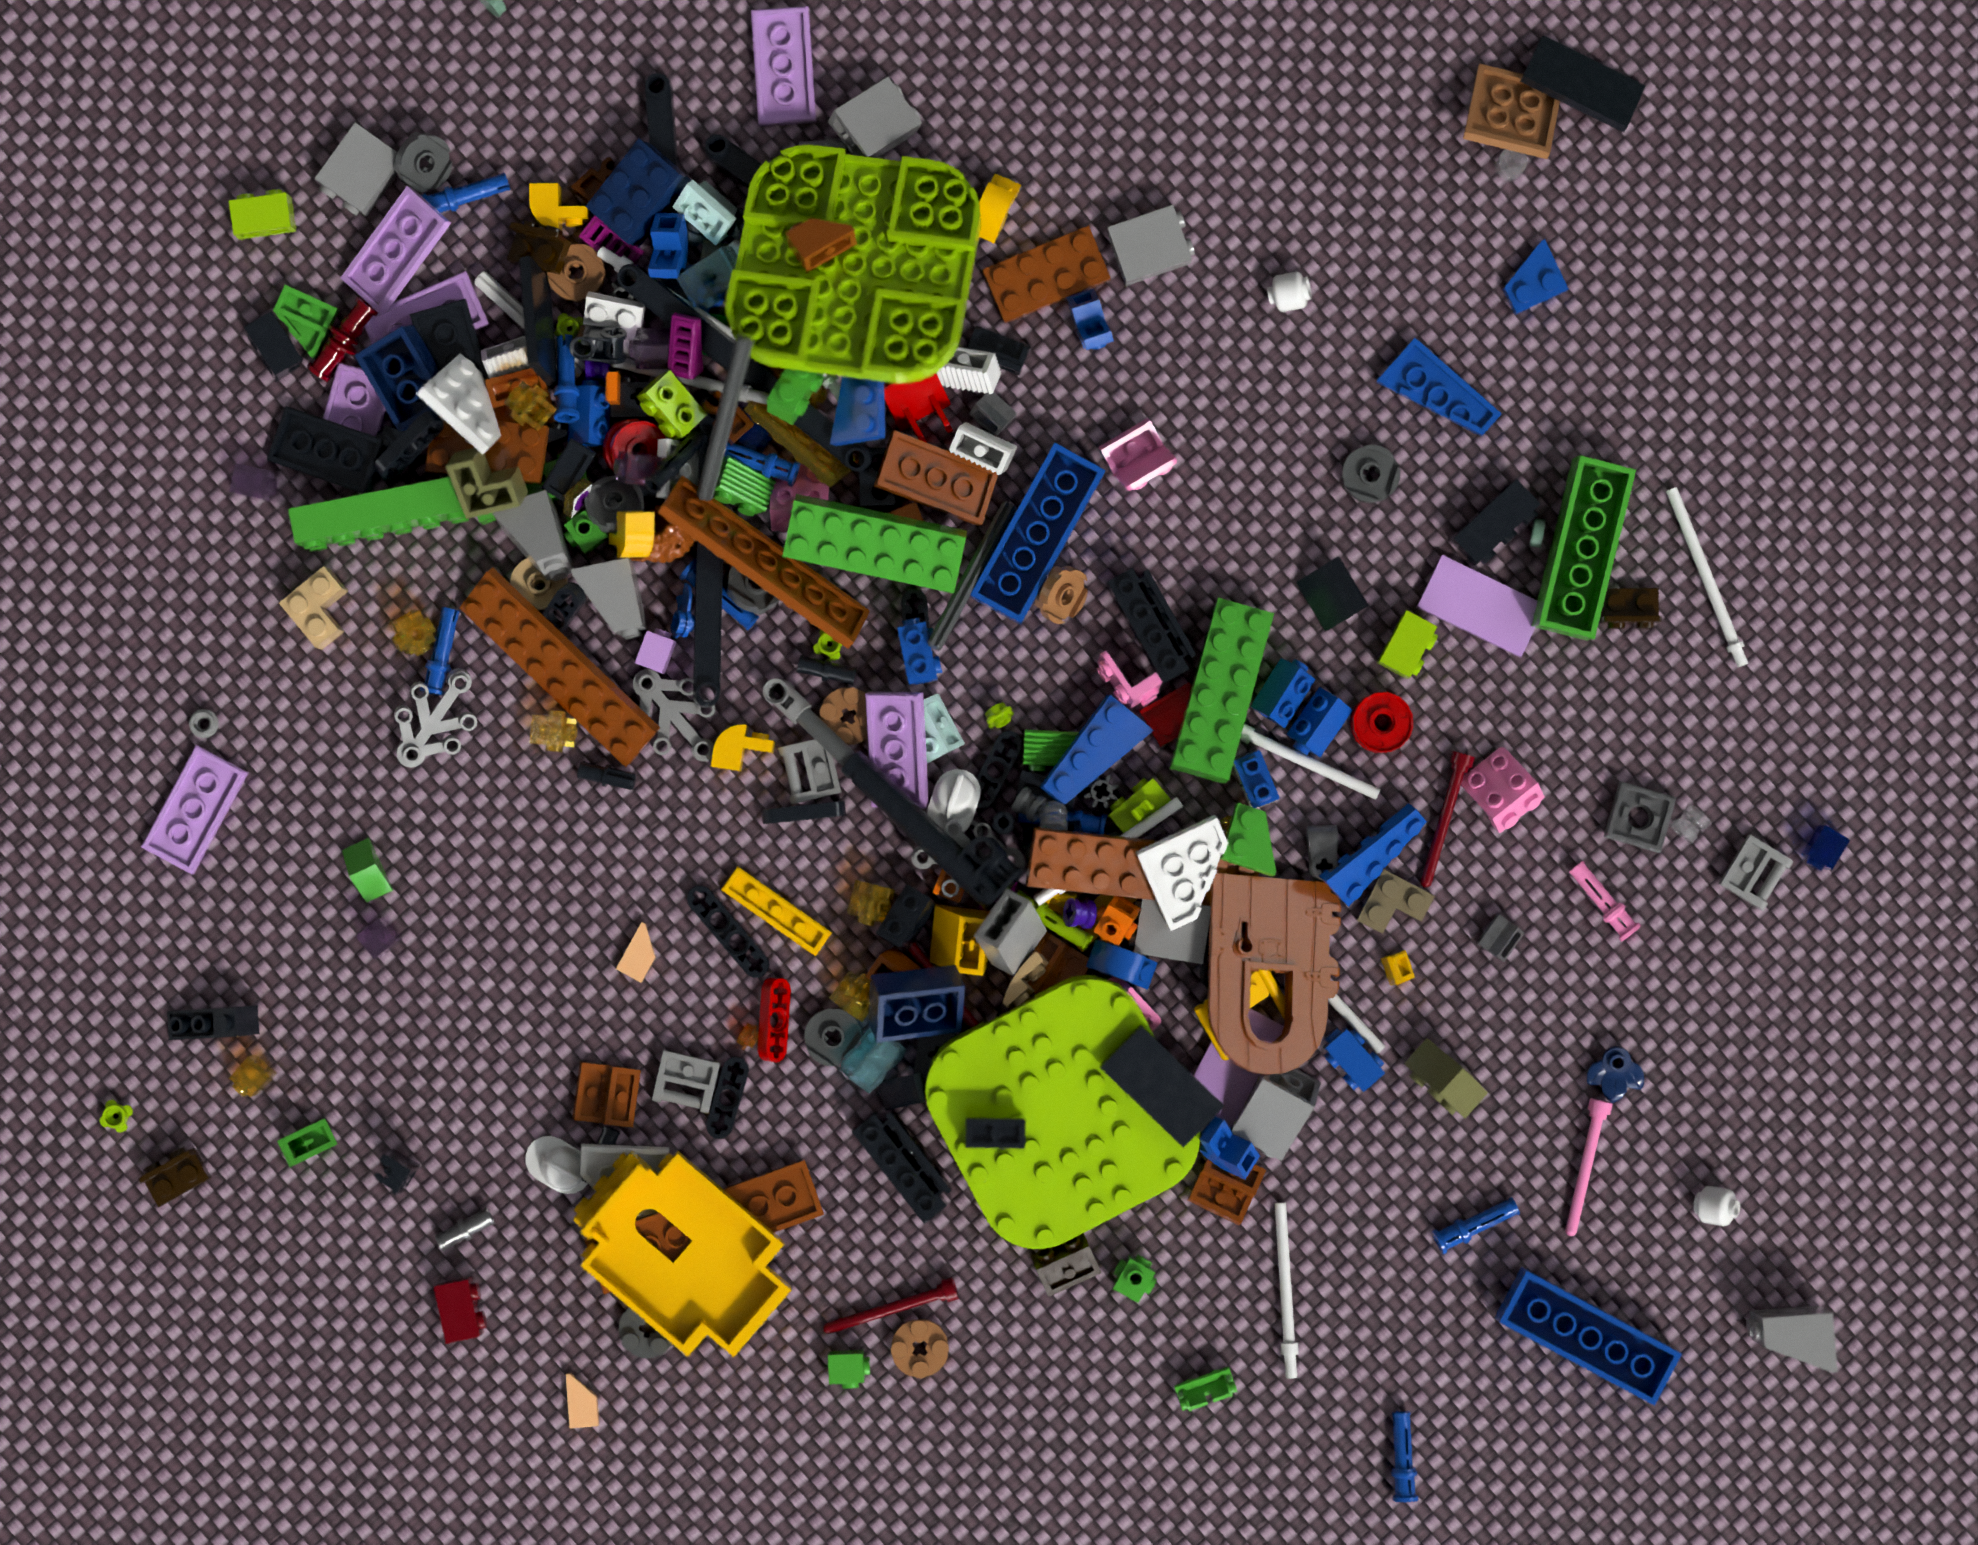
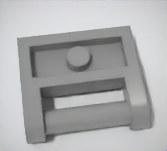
(819, 768)
(1747, 868)
(688, 1072)

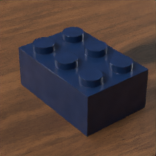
(636, 191)
(397, 371)
(916, 1003)

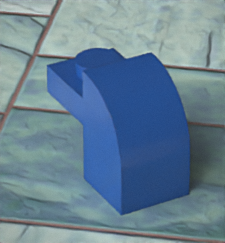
(669, 244)
(1089, 320)
(1121, 964)
(1227, 1149)

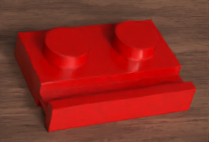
(1167, 714)

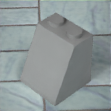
(538, 535)
(615, 594)
(1277, 1111)
(1797, 1333)

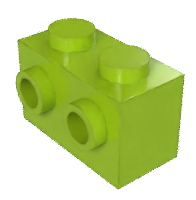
(262, 214)
(671, 406)
(1407, 645)

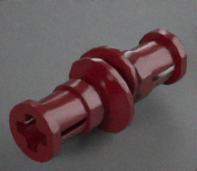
(342, 339)

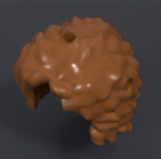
(668, 541)

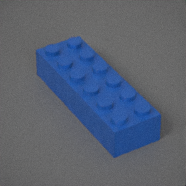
(1037, 533)
(1588, 1336)

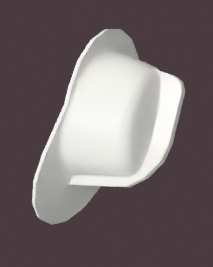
(954, 799)
(555, 1164)

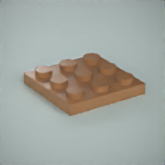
(1510, 113)

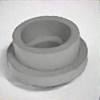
(195, 719)

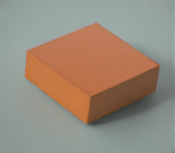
(613, 388)

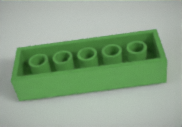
(376, 513)
(874, 543)
(1583, 548)
(1221, 690)

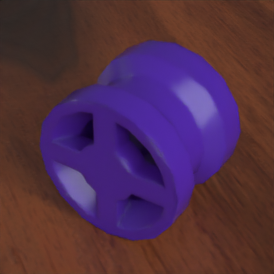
(596, 370)
(1079, 913)

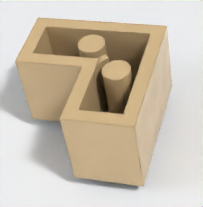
(309, 604)

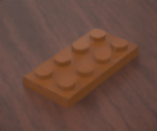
(1046, 274)
(516, 447)
(935, 478)

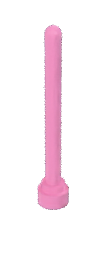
(1598, 1111)

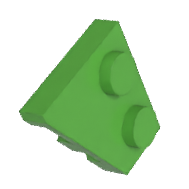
(305, 318)
(1249, 840)

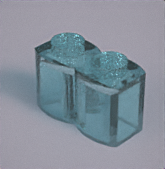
(871, 1060)

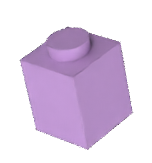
(656, 651)

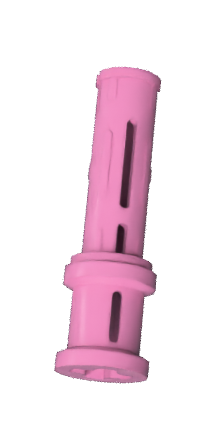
(1580, 873)

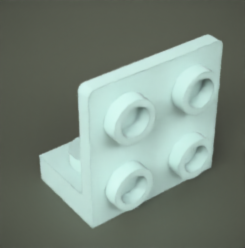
(706, 210)
(939, 729)

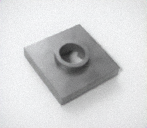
(1659, 809)

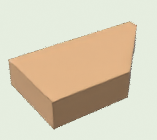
(638, 955)
(581, 1404)

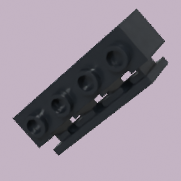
(1146, 625)
(898, 1166)

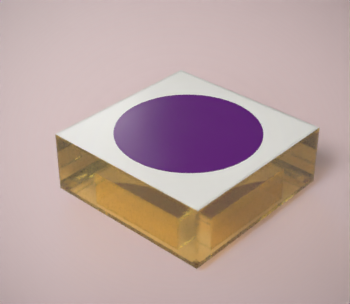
(576, 497)

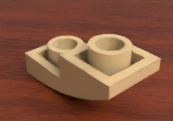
(1019, 988)

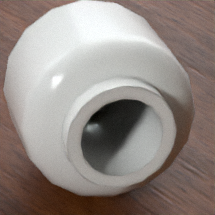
(1289, 291)
(1716, 1205)

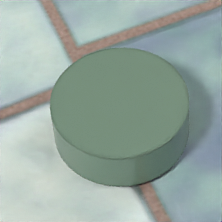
(495, 7)
(1537, 533)

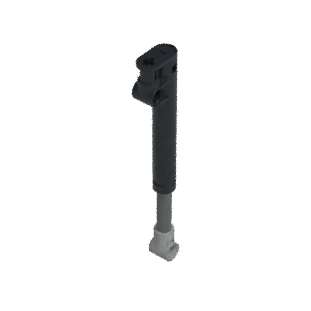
(979, 876)

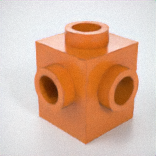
(1116, 920)

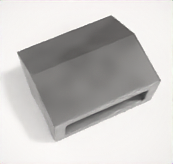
(992, 413)
(1500, 937)

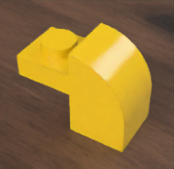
(995, 206)
(547, 207)
(633, 534)
(731, 744)

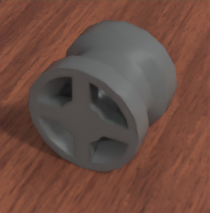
(1028, 804)

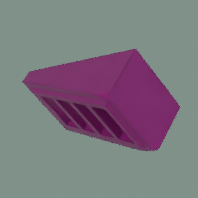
(591, 228)
(683, 364)

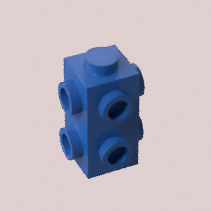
(594, 415)
(917, 655)
(1283, 691)
(1319, 723)
(1346, 1050)

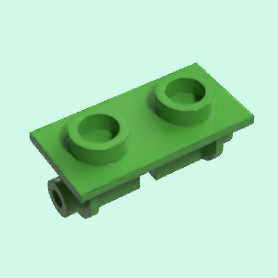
(1193, 1391)

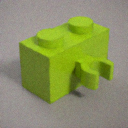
(1146, 800)

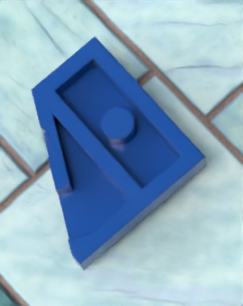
(1535, 280)

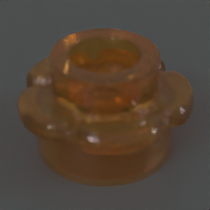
(748, 1036)

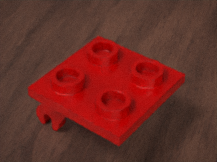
(916, 400)

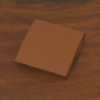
(501, 387)
(1063, 963)
(606, 1094)
(1224, 1192)

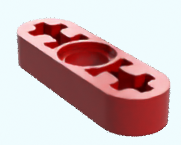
(779, 1041)

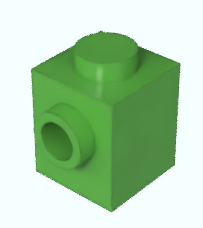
(848, 1368)

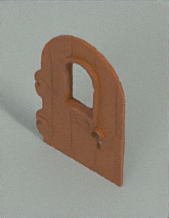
(1284, 933)

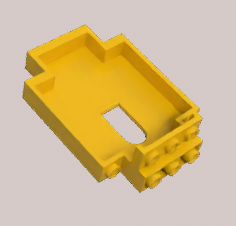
(719, 1279)

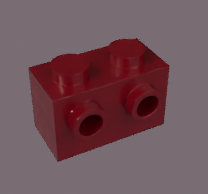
(460, 1309)

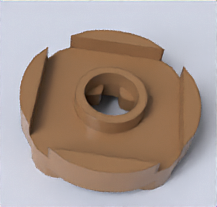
(592, 278)
(1050, 599)
(832, 712)
(902, 1348)

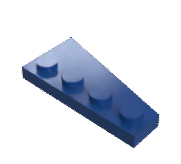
(1432, 384)
(859, 412)
(1099, 745)
(1375, 854)

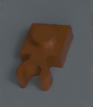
(593, 180)
(740, 424)

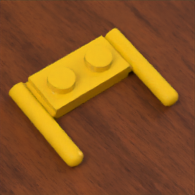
(1261, 985)

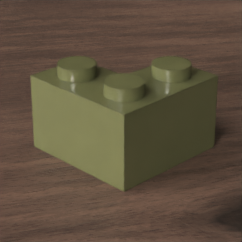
(483, 490)
(1446, 1078)

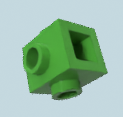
(587, 541)
(1134, 1288)

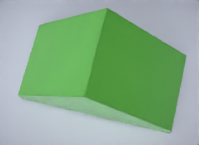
(366, 870)
(307, 1142)

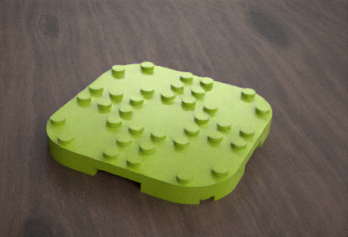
(879, 308)
(1085, 1137)

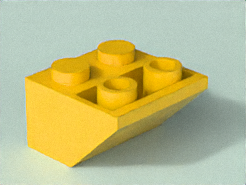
(955, 941)

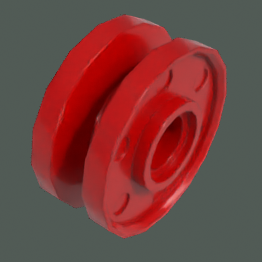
(626, 434)
(1399, 722)

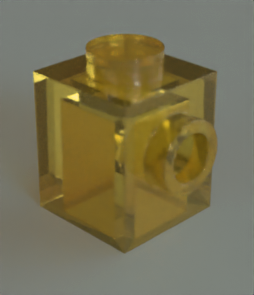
(251, 1076)

